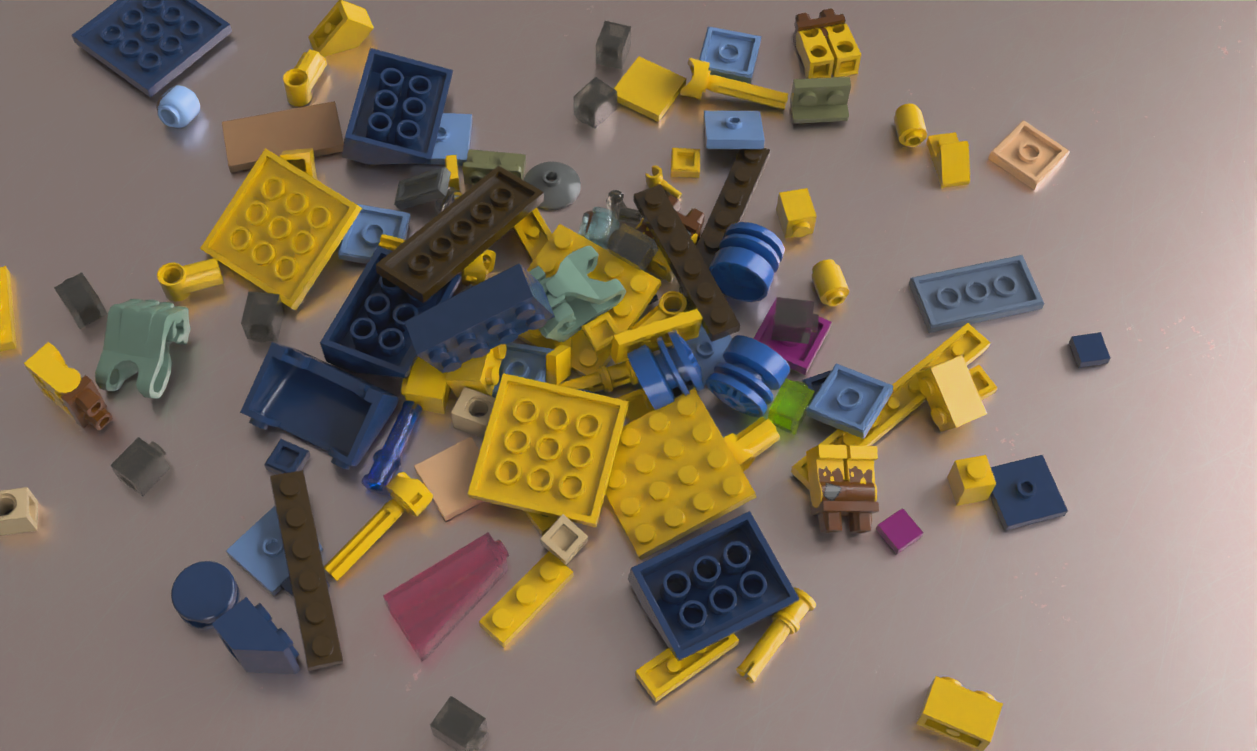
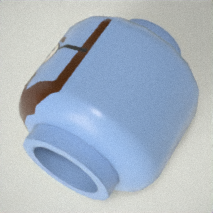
(178, 106)

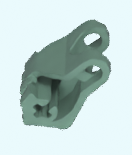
(575, 296)
(139, 342)

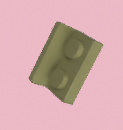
(820, 99)
(482, 162)

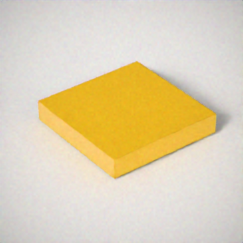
(649, 88)

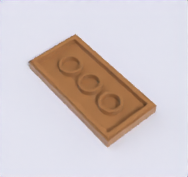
(283, 130)

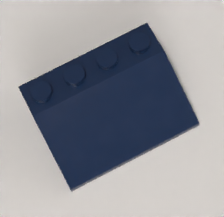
(396, 110)
(371, 326)
(712, 586)

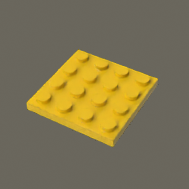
(280, 228)
(639, 292)
(548, 449)
(673, 475)

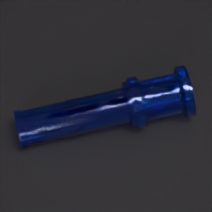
(388, 458)

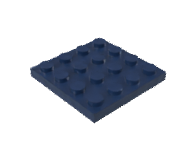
(151, 39)

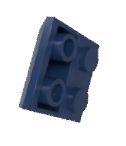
(256, 640)

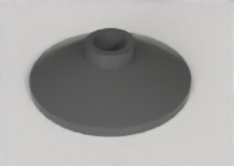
(557, 193)

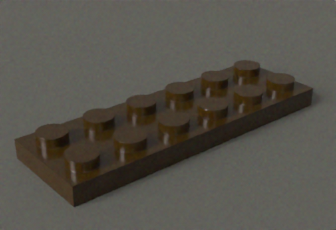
(459, 233)

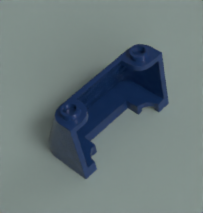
(318, 404)

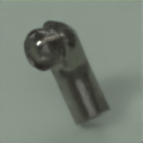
(622, 213)

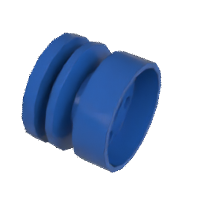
(747, 261)
(666, 370)
(748, 376)

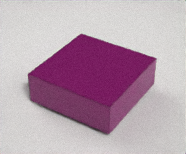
(899, 531)

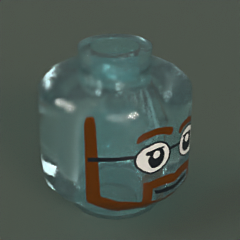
(598, 226)

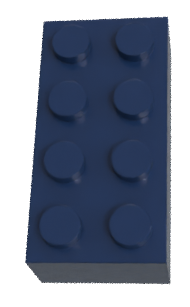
(480, 319)

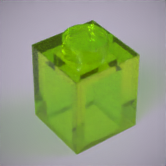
(790, 406)

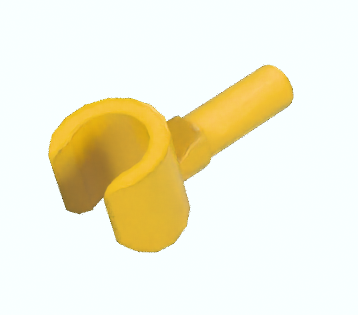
(657, 179)

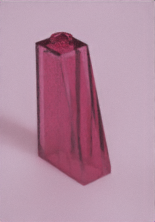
(445, 593)

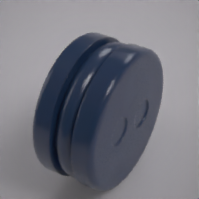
(204, 593)

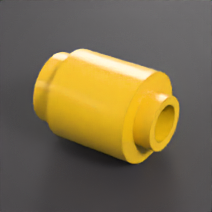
(910, 125)
(829, 282)

